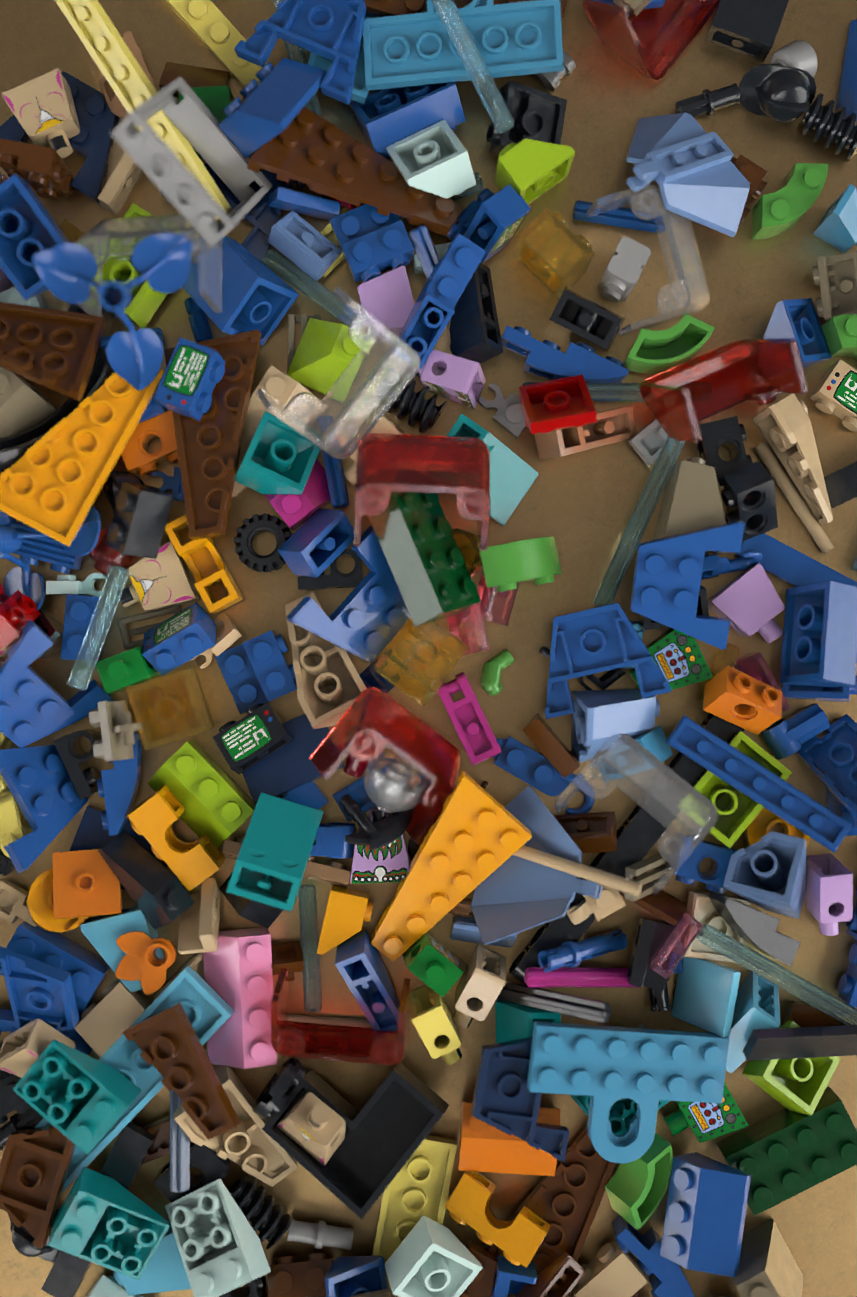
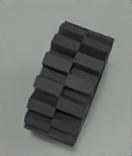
(245, 537)

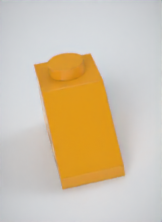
(343, 916)

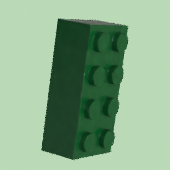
(424, 557)
(792, 1151)

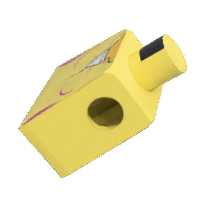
(435, 1024)

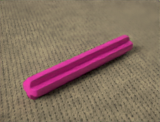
(577, 977)

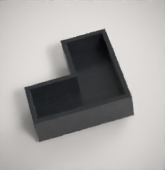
(375, 1139)

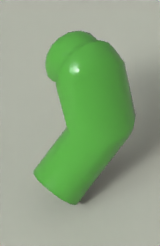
(492, 672)

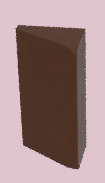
(193, 76)
(551, 746)
(591, 831)
(662, 905)

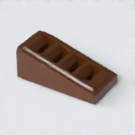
(546, 1279)

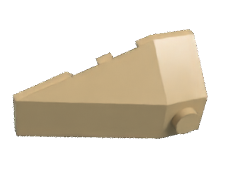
(794, 446)
(323, 674)

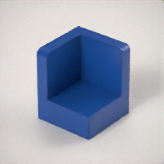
(511, 1278)

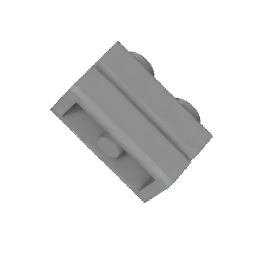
(623, 270)

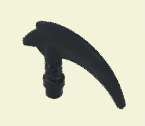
(374, 833)

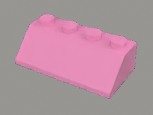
(244, 980)

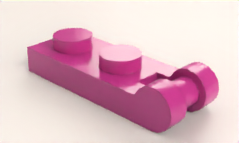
(469, 720)

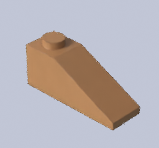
(610, 427)

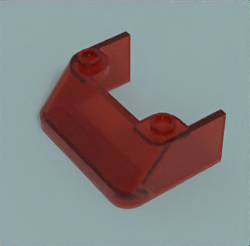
(654, 36)
(721, 380)
(423, 465)
(382, 722)
(337, 1041)

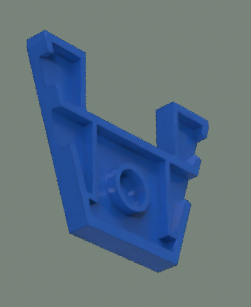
(320, 26)
(670, 579)
(368, 614)
(592, 644)
(28, 703)
(44, 796)
(35, 993)

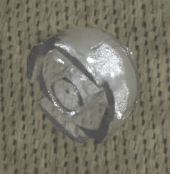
(393, 784)

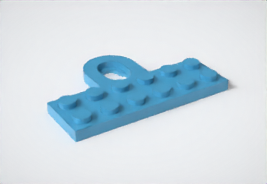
(418, 50)
(626, 1064)

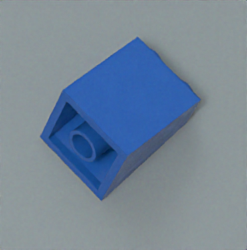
(250, 293)

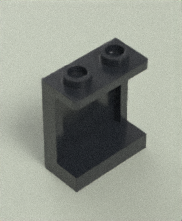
(747, 26)

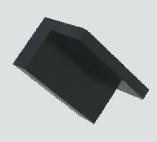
(647, 944)

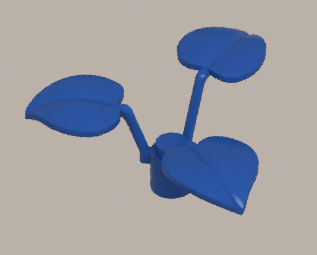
(164, 263)
(33, 583)

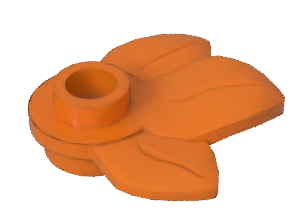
(141, 961)

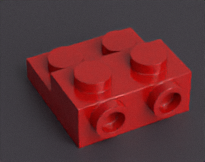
(557, 404)

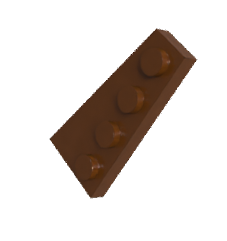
(177, 1054)

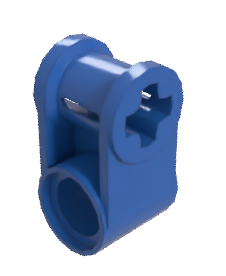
(331, 841)

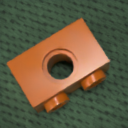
(136, 453)
(742, 700)

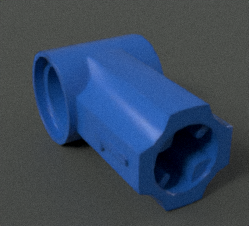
(788, 734)

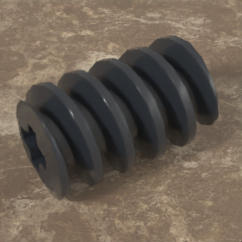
(832, 126)
(417, 407)
(260, 1210)

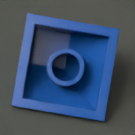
(799, 321)

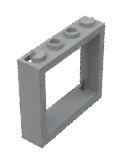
(172, 176)

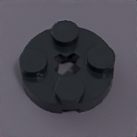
(273, 1095)

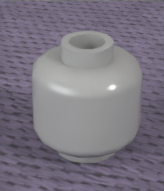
(796, 55)

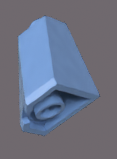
(608, 713)
(770, 873)

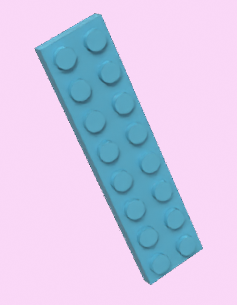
(206, 1014)

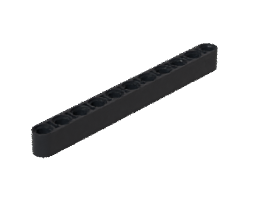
(634, 841)

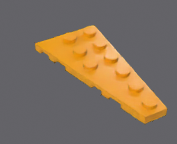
(69, 465)
(454, 858)

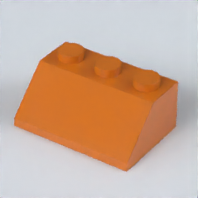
(494, 1151)

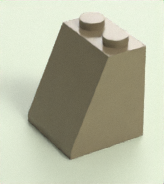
(20, 404)
(690, 501)
(767, 1265)

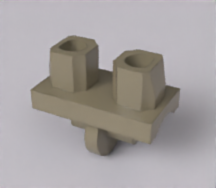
(115, 730)

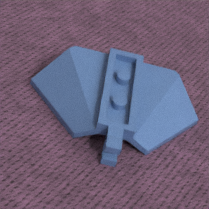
(690, 170)
(525, 892)

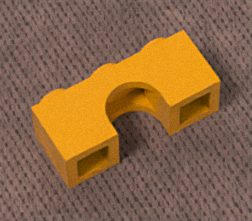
(207, 566)
(187, 860)
(516, 1237)

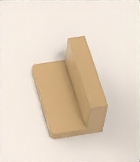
(119, 180)
(201, 921)

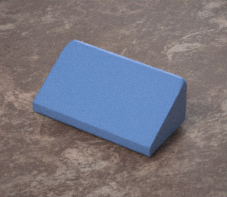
(303, 245)
(467, 930)

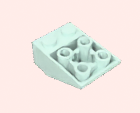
(215, 1241)

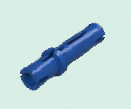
(573, 953)

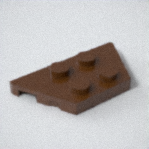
(34, 1177)

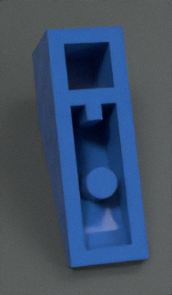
(368, 981)

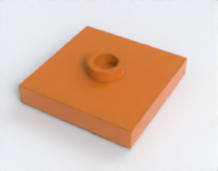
(84, 885)

